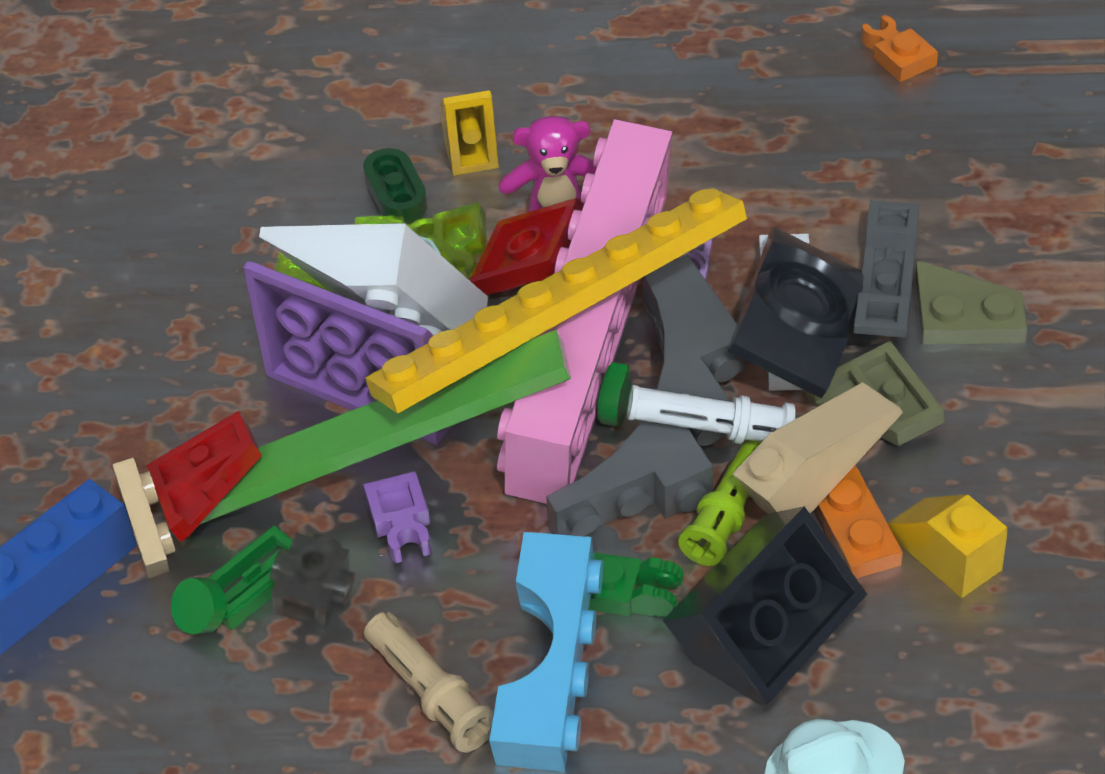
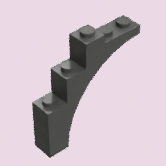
(658, 459)

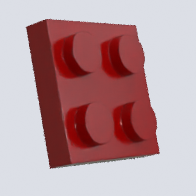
(524, 248)

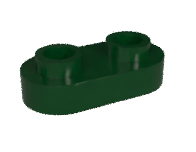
(395, 184)

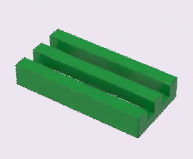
(256, 586)

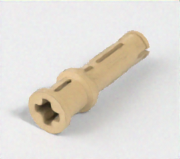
(442, 694)

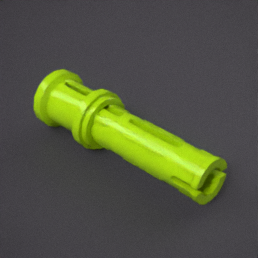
(709, 524)

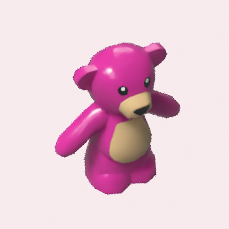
(553, 161)

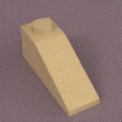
(815, 451)

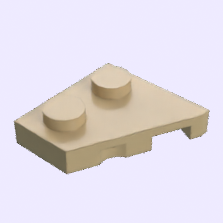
(137, 494)

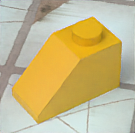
(469, 132)
(953, 540)

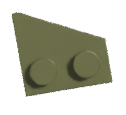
(967, 309)
(894, 379)

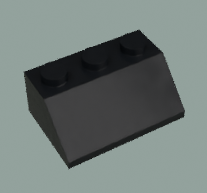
(767, 605)

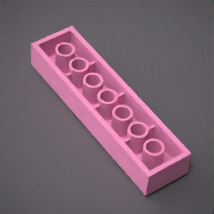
(551, 428)

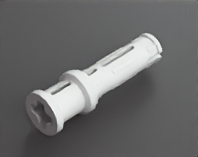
(737, 419)

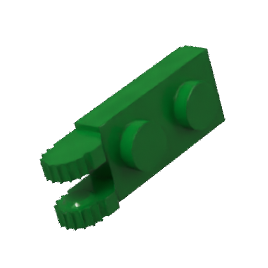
(621, 585)

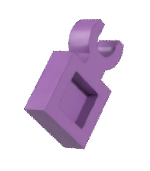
(399, 512)

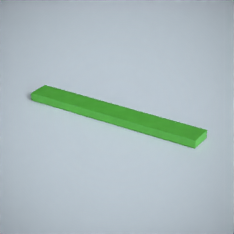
(377, 428)

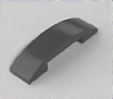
(887, 269)

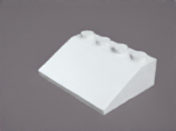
(382, 269)

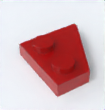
(202, 472)

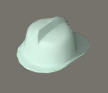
(837, 748)

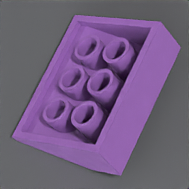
(325, 339)

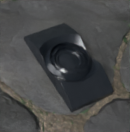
(797, 312)

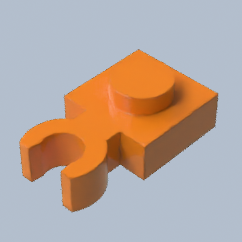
(899, 53)

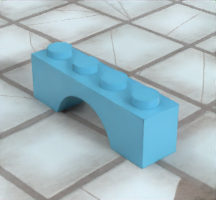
(536, 714)

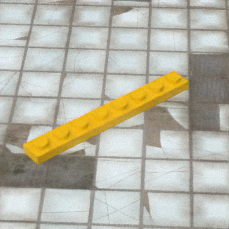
(553, 300)

